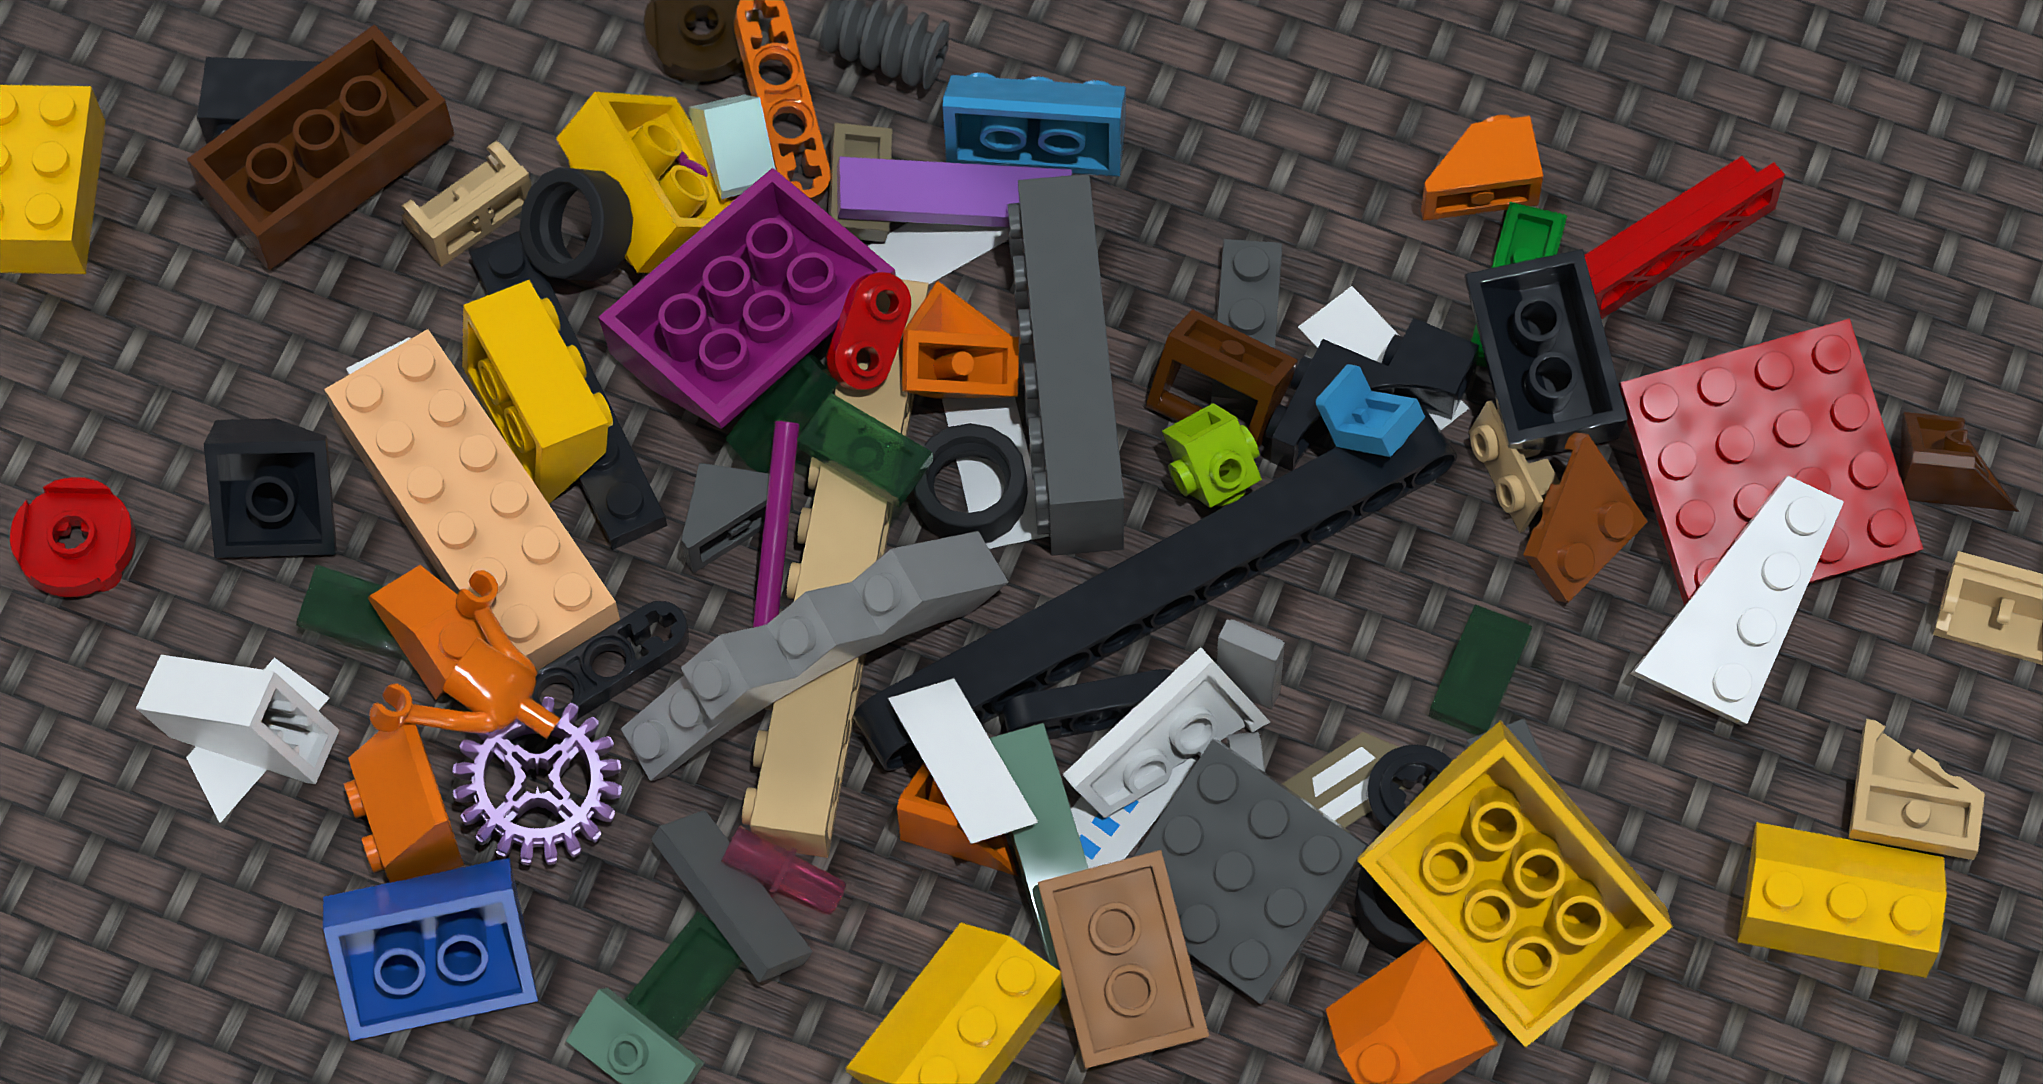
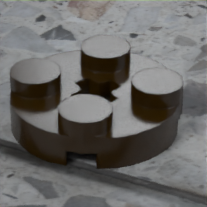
(692, 55)

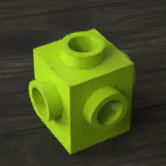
(1212, 456)

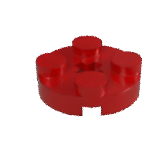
(78, 570)

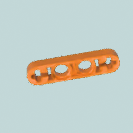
(784, 98)

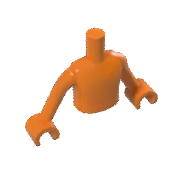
(487, 680)

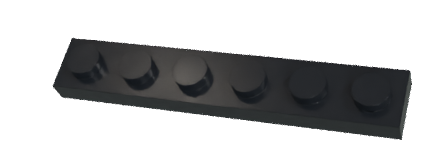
(615, 481)

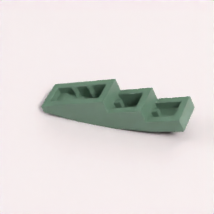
(1053, 843)

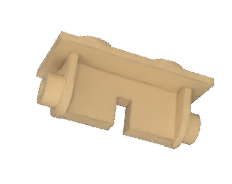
(1518, 484)

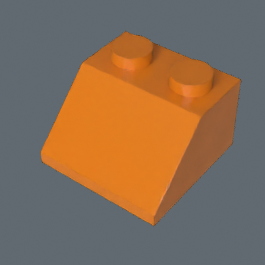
(402, 806)

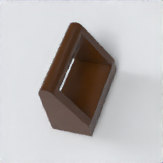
(1226, 357)

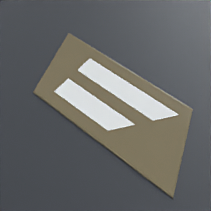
(1341, 778)

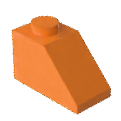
(1486, 170)
(426, 625)

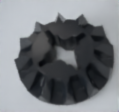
(1400, 768)

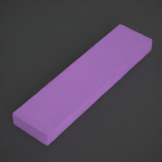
(931, 190)

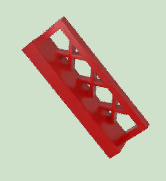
(1681, 232)

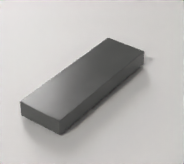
(731, 897)

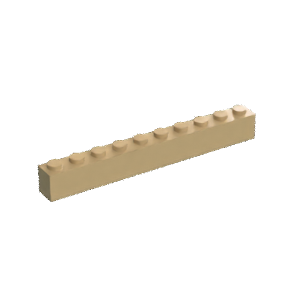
(812, 726)

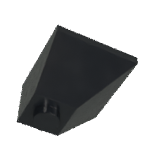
(269, 489)

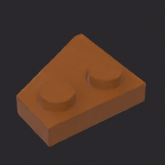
(1581, 522)

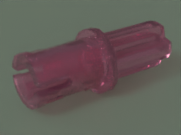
(784, 870)

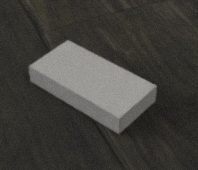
(1251, 661)

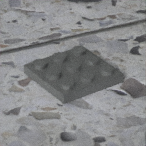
(1249, 868)

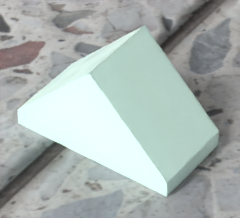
(733, 142)

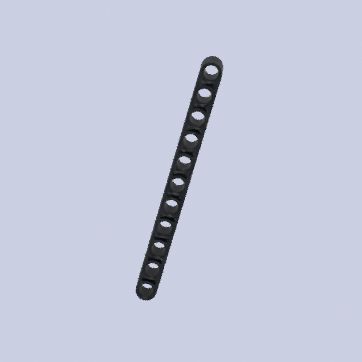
(1164, 582)

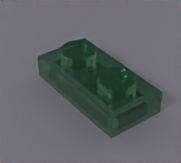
(789, 399)

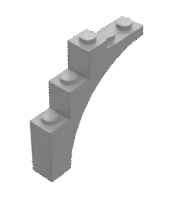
(813, 635)

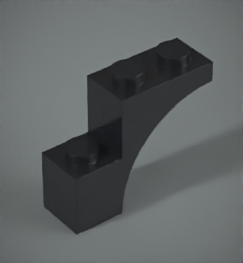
(1420, 365)

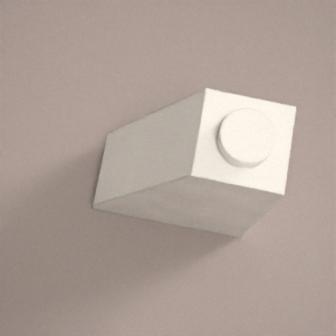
(239, 715)

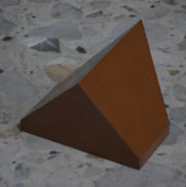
(1944, 465)

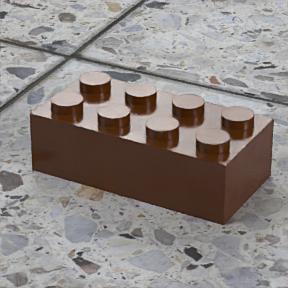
(321, 146)

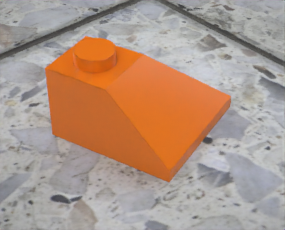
(1409, 1023)

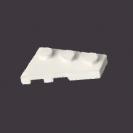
(1161, 733)

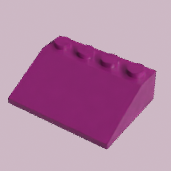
(739, 301)

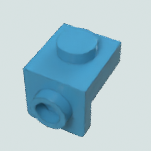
(1366, 418)

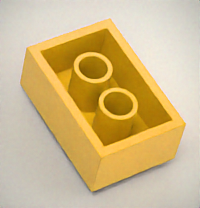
(48, 177)

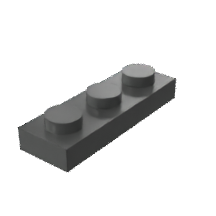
(1248, 303)

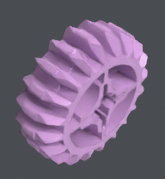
(559, 803)

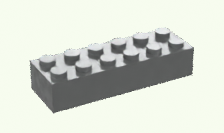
(1066, 366)

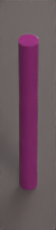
(776, 522)

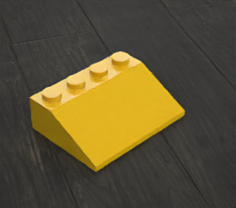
(1515, 885)

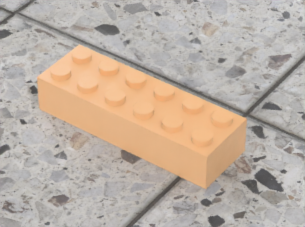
(470, 497)

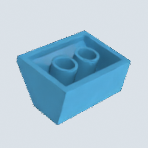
(1035, 123)

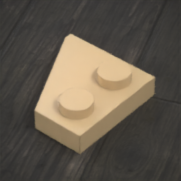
(1911, 800)

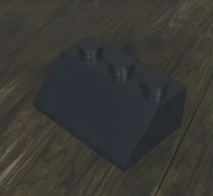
(1546, 352)

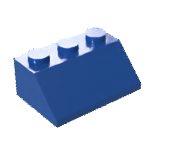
(429, 949)

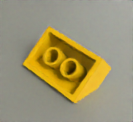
(637, 145)
(534, 386)
(1843, 900)
(962, 1014)

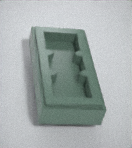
(630, 1044)

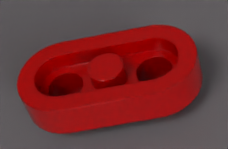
(866, 327)

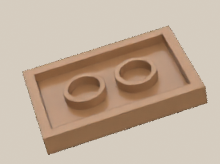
(1123, 959)

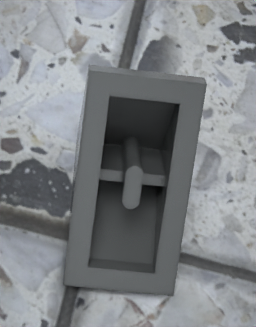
(723, 512)

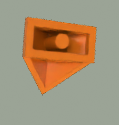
(957, 351)
(930, 823)

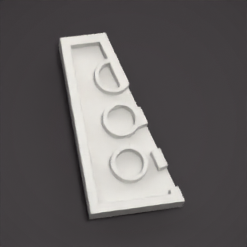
(1738, 617)

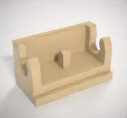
(470, 206)
(1993, 607)

